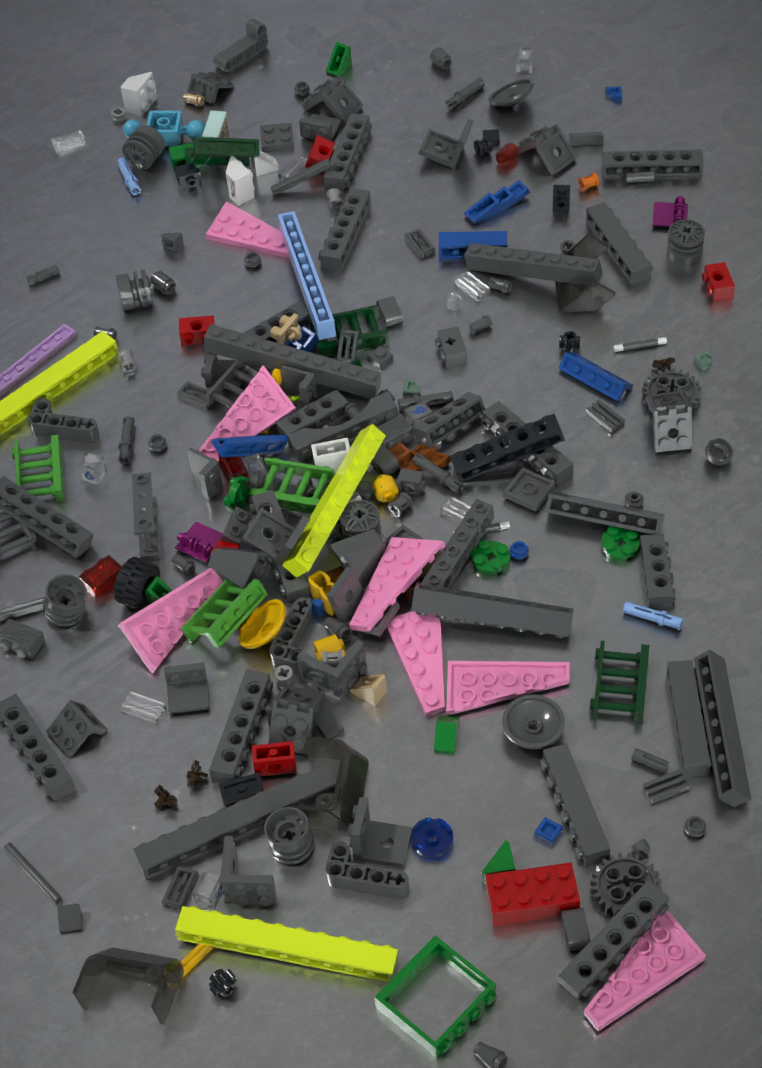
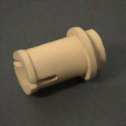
(197, 99)

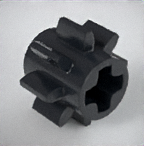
(569, 341)
(222, 982)

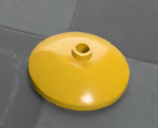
(263, 624)

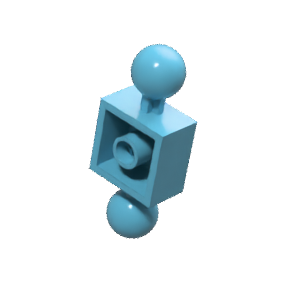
(169, 125)

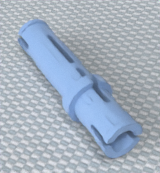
(130, 180)
(659, 617)

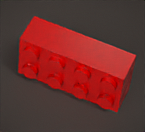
(531, 893)

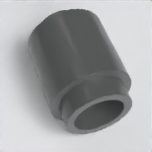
(441, 58)
(162, 282)

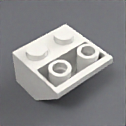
(139, 93)
(239, 182)
(330, 453)

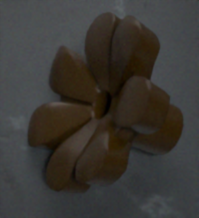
(663, 364)
(195, 774)
(164, 798)

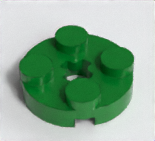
(238, 493)
(490, 548)
(626, 550)

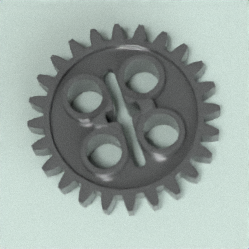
(662, 382)
(622, 869)

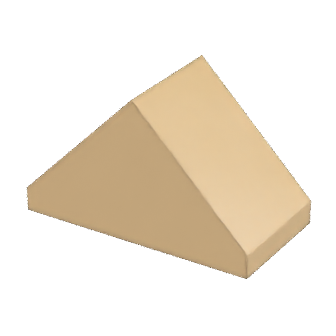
(370, 688)

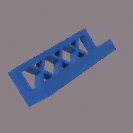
(594, 375)
(250, 445)

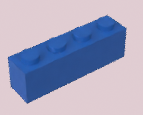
(455, 244)

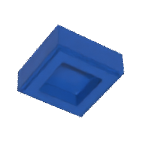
(548, 831)

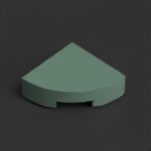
(703, 360)
(411, 388)

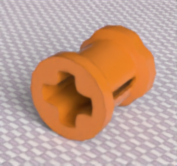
(589, 181)

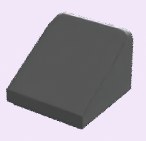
(172, 241)
(69, 918)

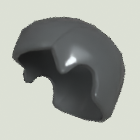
(719, 452)

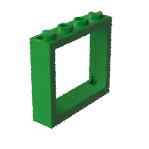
(411, 970)

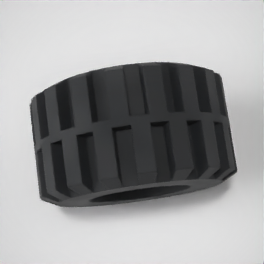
(133, 581)

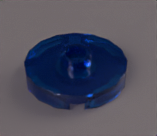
(428, 829)

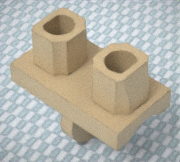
(289, 331)

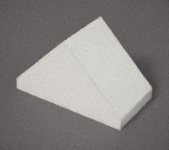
(264, 164)

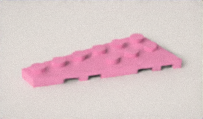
(246, 231)
(252, 412)
(394, 574)
(158, 625)
(420, 652)
(489, 682)
(648, 967)

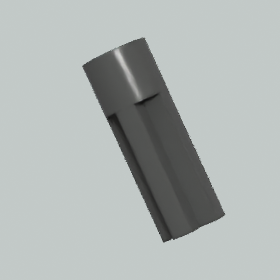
(639, 177)
(650, 760)

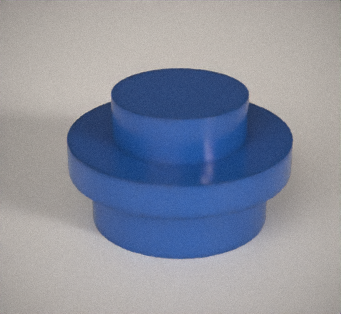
(519, 550)

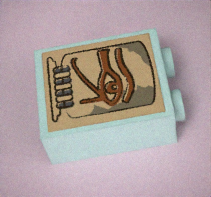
(217, 125)

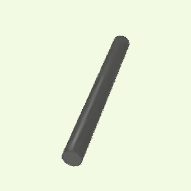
(32, 872)

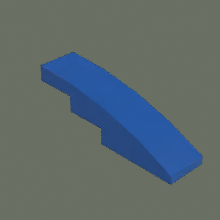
(493, 204)

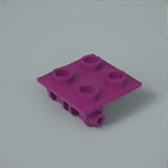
(667, 213)
(198, 541)

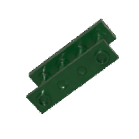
(219, 150)
(366, 341)
(638, 675)

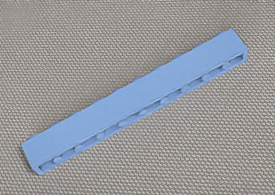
(307, 276)

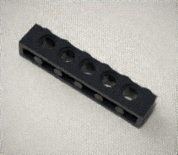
(517, 448)

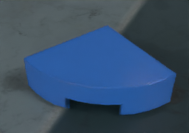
(614, 93)
(317, 607)

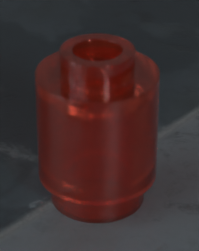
(506, 154)

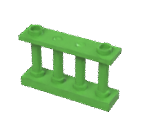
(54, 462)
(296, 501)
(231, 618)

